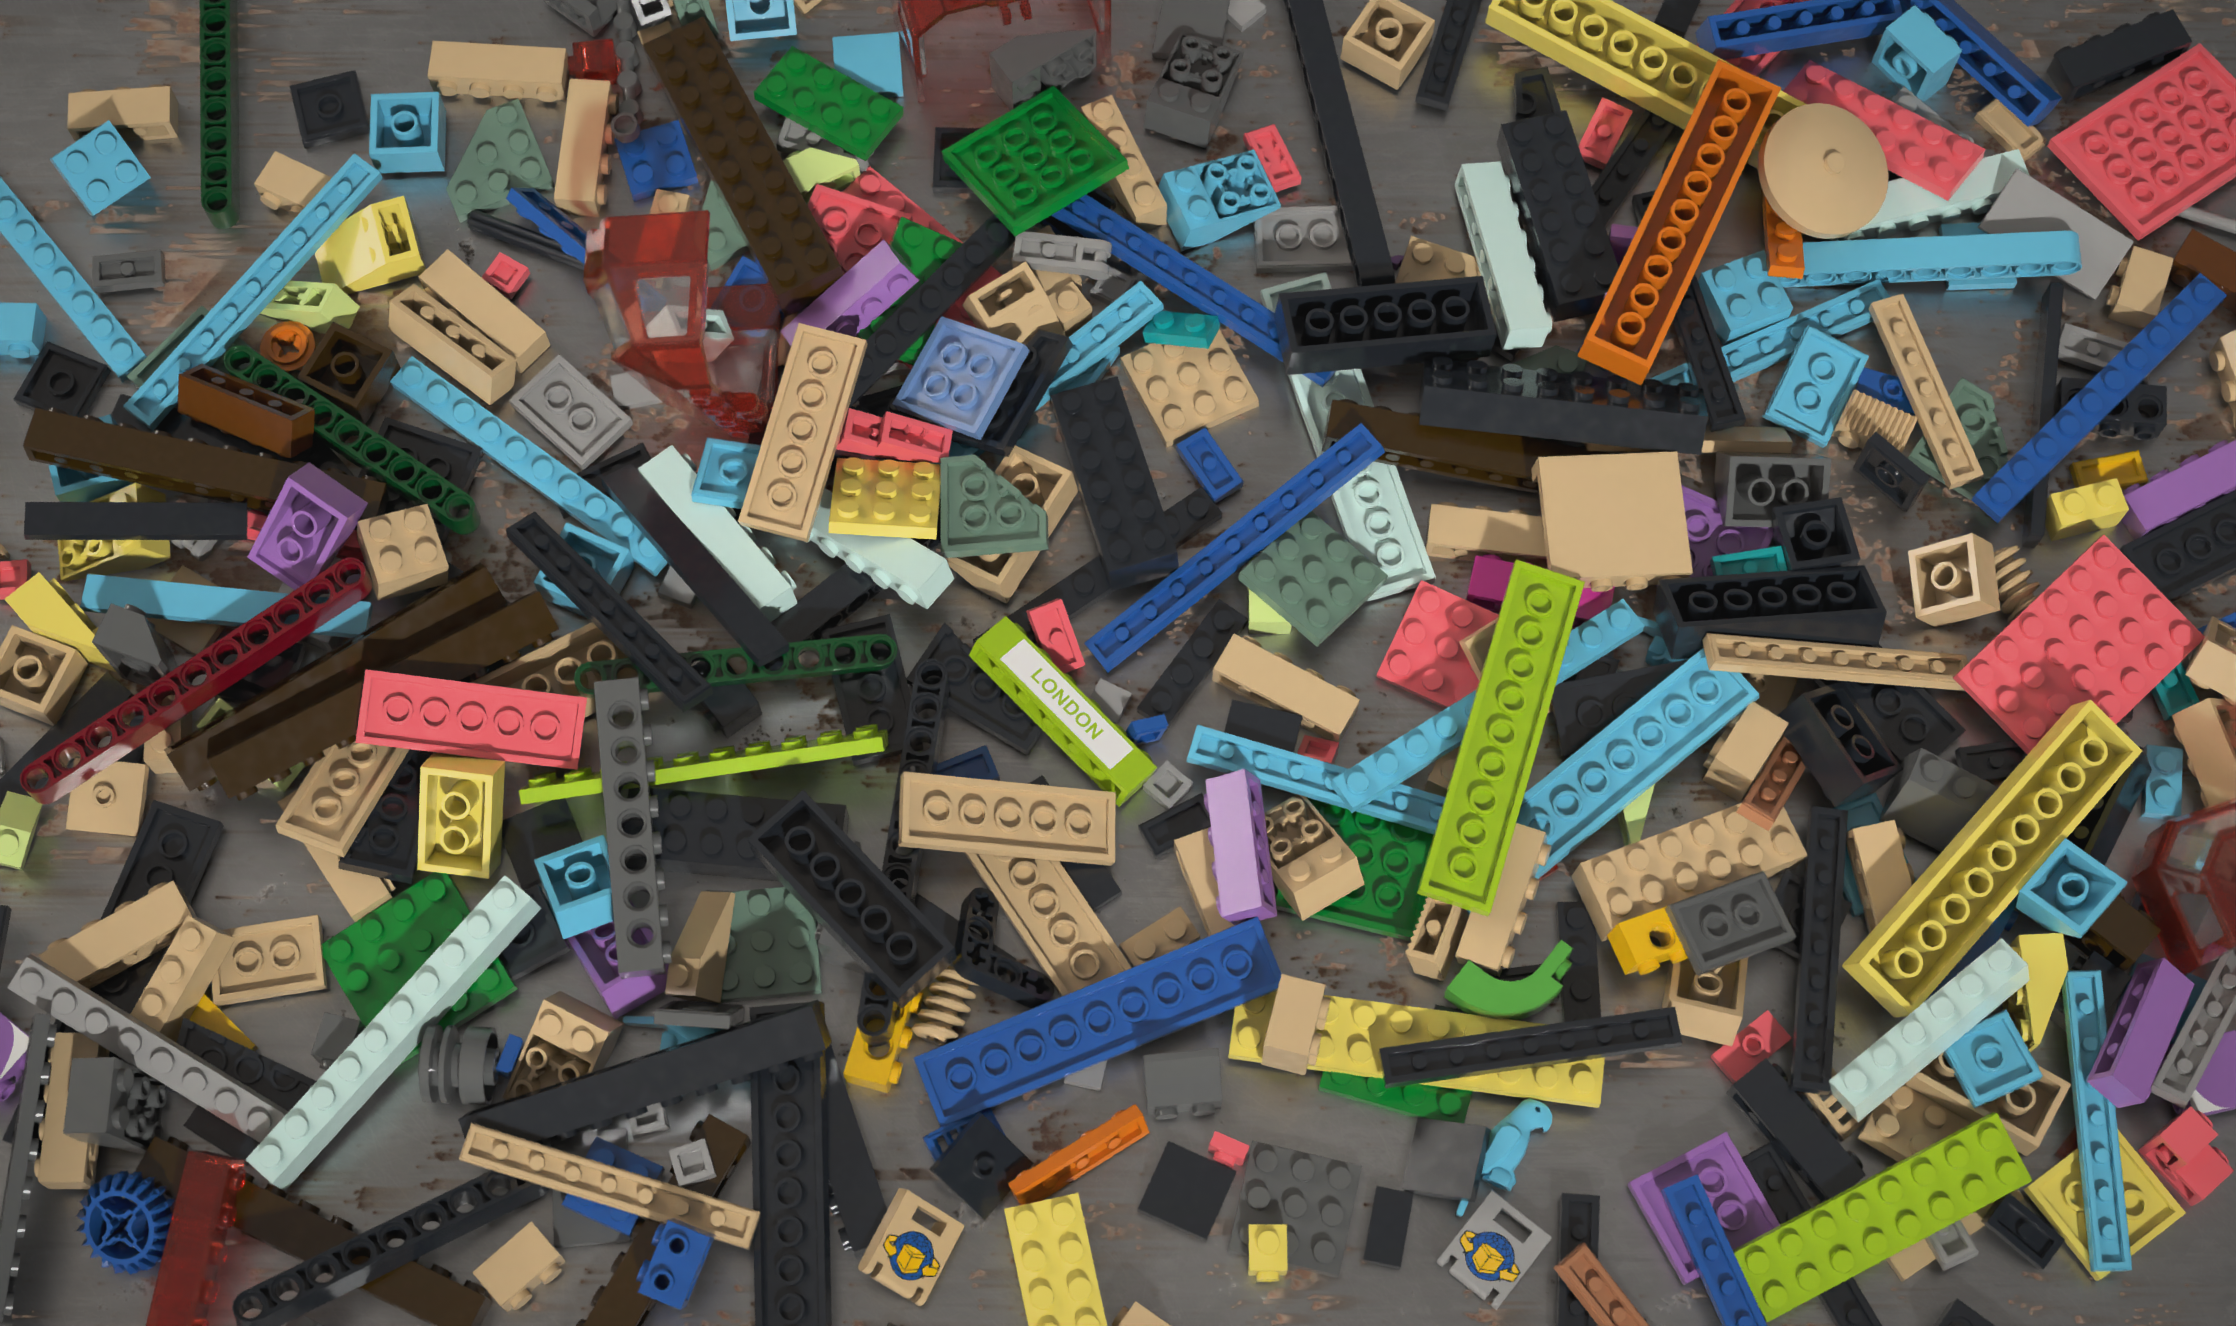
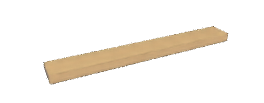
(1832, 661)
(607, 1185)

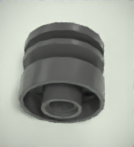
(451, 1064)

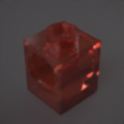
(594, 60)

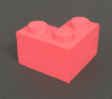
(2185, 1158)

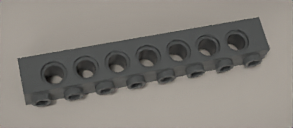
(612, 699)

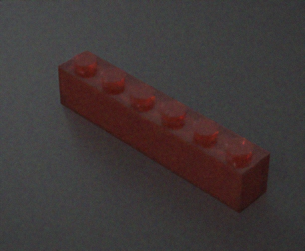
(196, 1239)

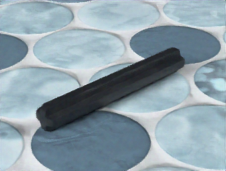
(520, 237)

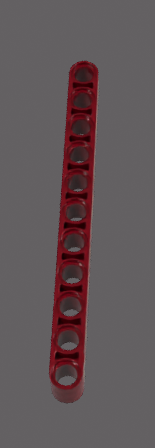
(189, 696)

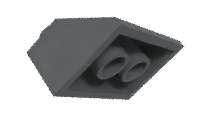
(1755, 482)
(133, 645)
(1934, 798)

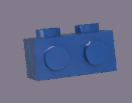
(675, 1263)

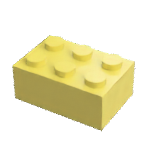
(460, 815)

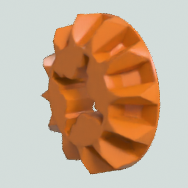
(286, 333)

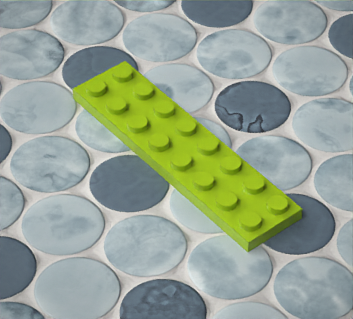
(1881, 1216)

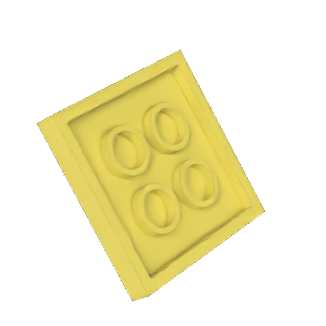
(885, 498)
(2147, 1202)

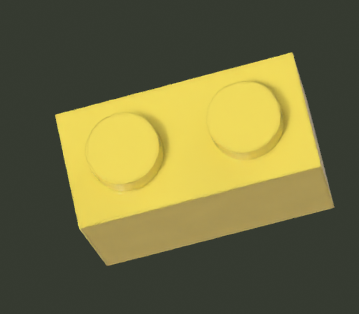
(2085, 509)

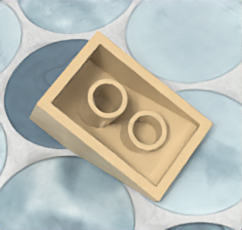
(1708, 1003)

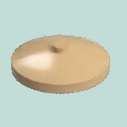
(1823, 171)

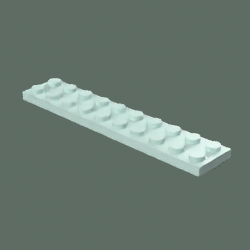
(1374, 502)

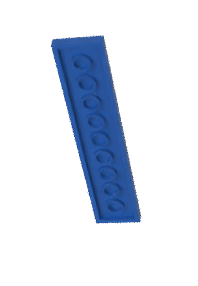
(1099, 1022)

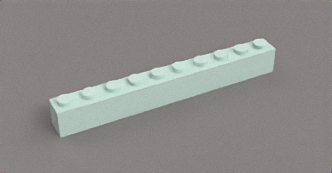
(393, 1034)

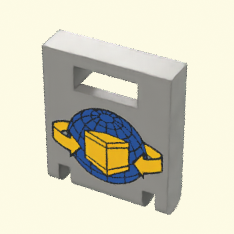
(1491, 1255)

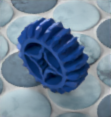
(108, 1214)

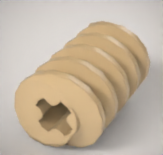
(2012, 582)
(944, 1007)

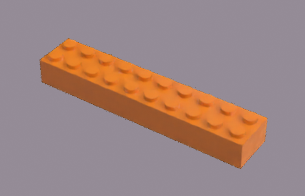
(1679, 223)

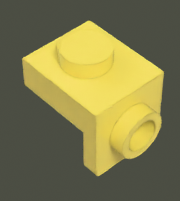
(1267, 1251)

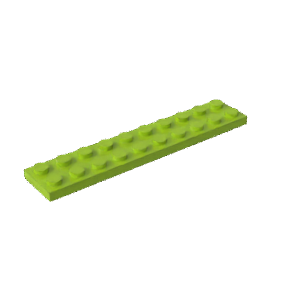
(1501, 738)
(719, 762)

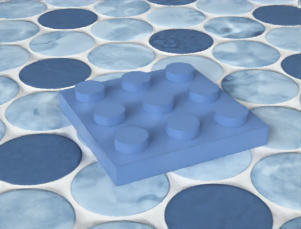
(961, 377)

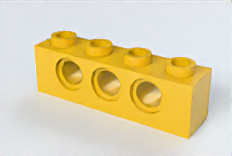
(1633, 943)
(881, 1072)

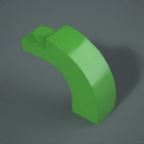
(1489, 997)

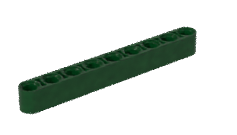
(219, 103)
(366, 447)
(791, 666)

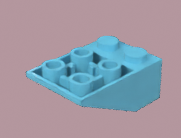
(1216, 198)

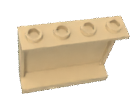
(1614, 518)

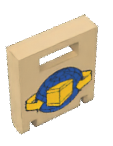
(908, 1252)

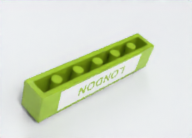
(1062, 710)

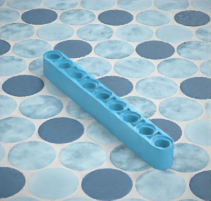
(1939, 258)

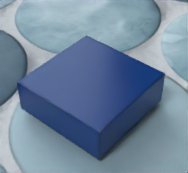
(1147, 729)
(510, 1056)

